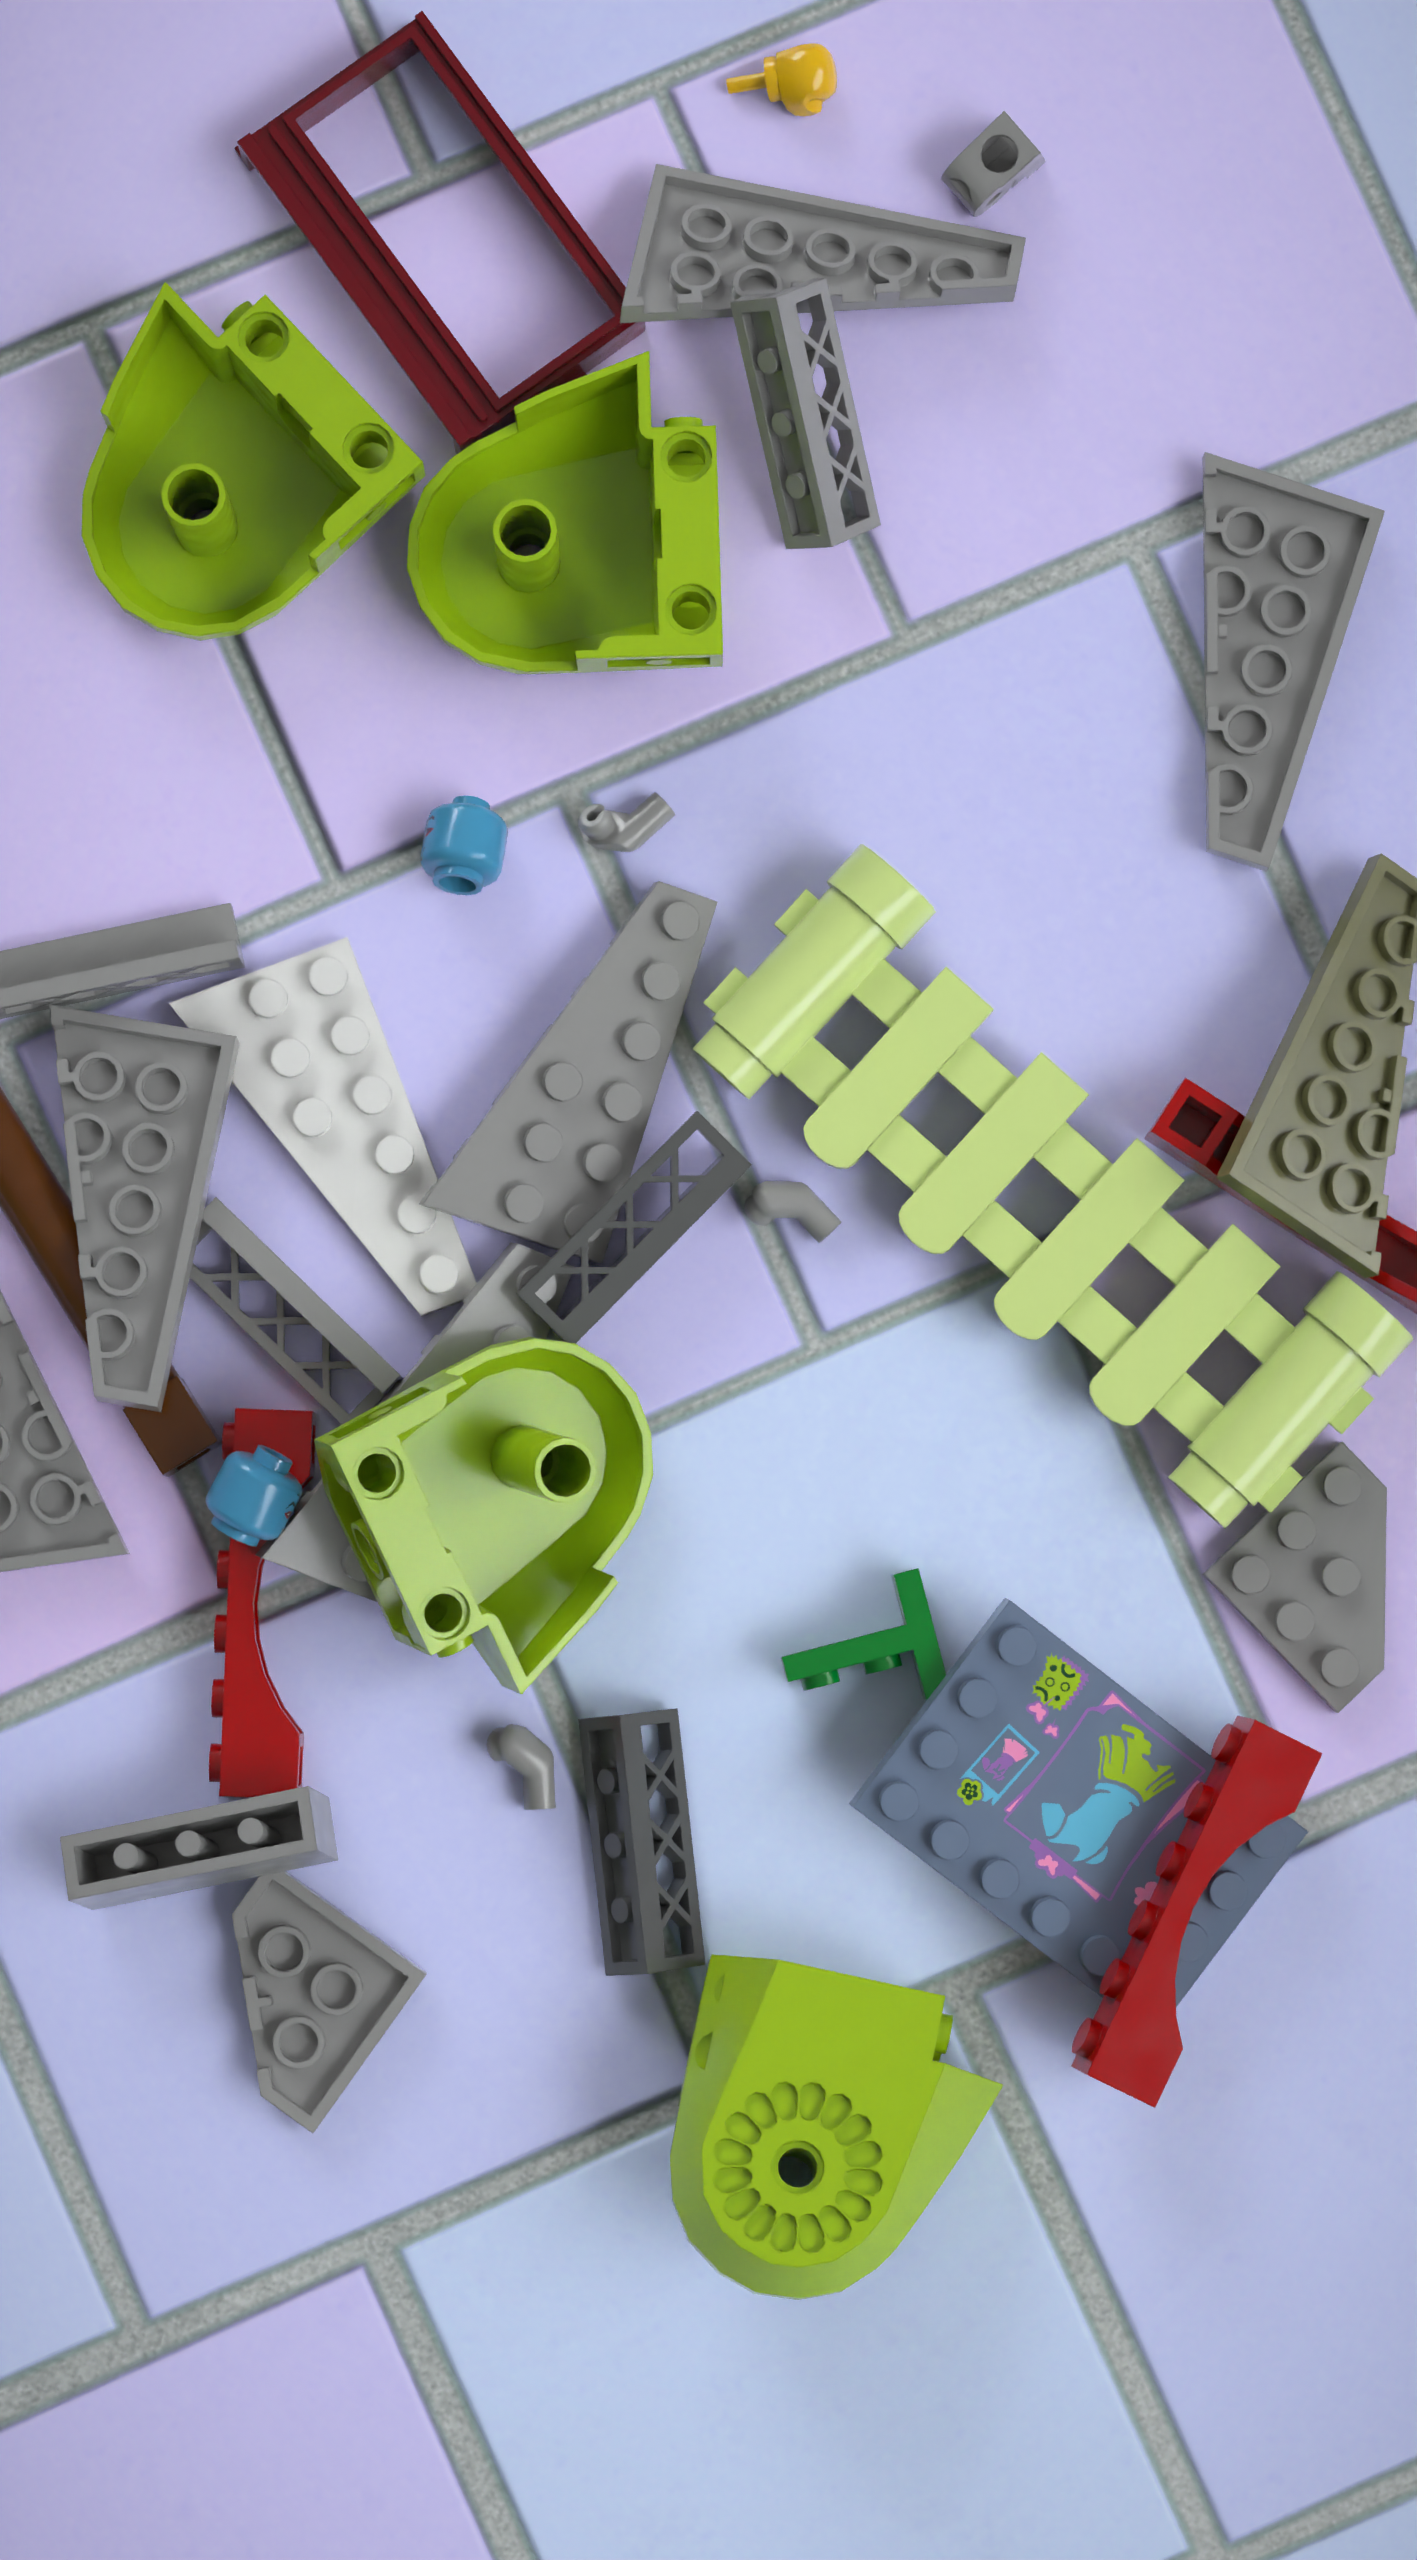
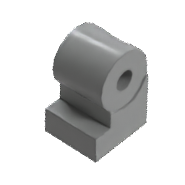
(992, 165)

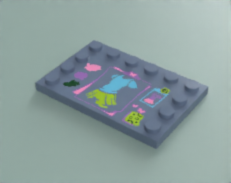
(1055, 1800)

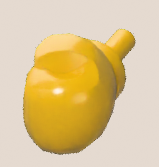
(796, 76)

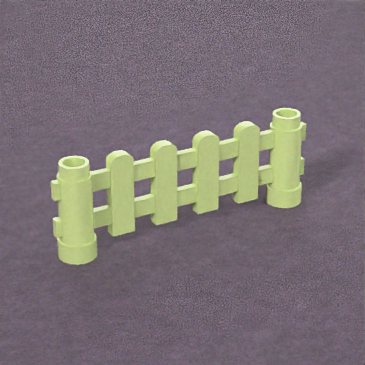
(1307, 1371)

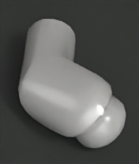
(622, 830)
(791, 1200)
(528, 1757)

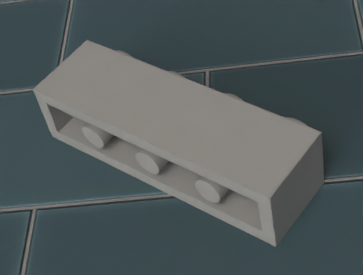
(199, 1848)

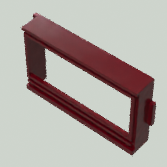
(376, 277)

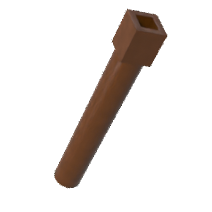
(47, 1229)

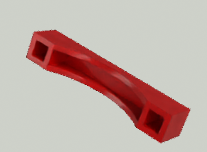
(1199, 1133)
(259, 1736)
(1136, 2028)

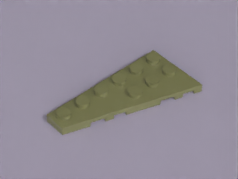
(1334, 1090)

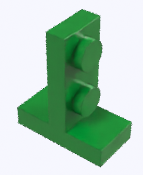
(879, 1649)

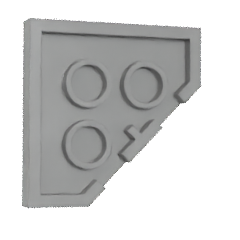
(1317, 1577)
(313, 1993)

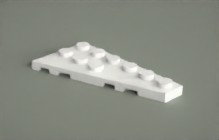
(334, 1099)

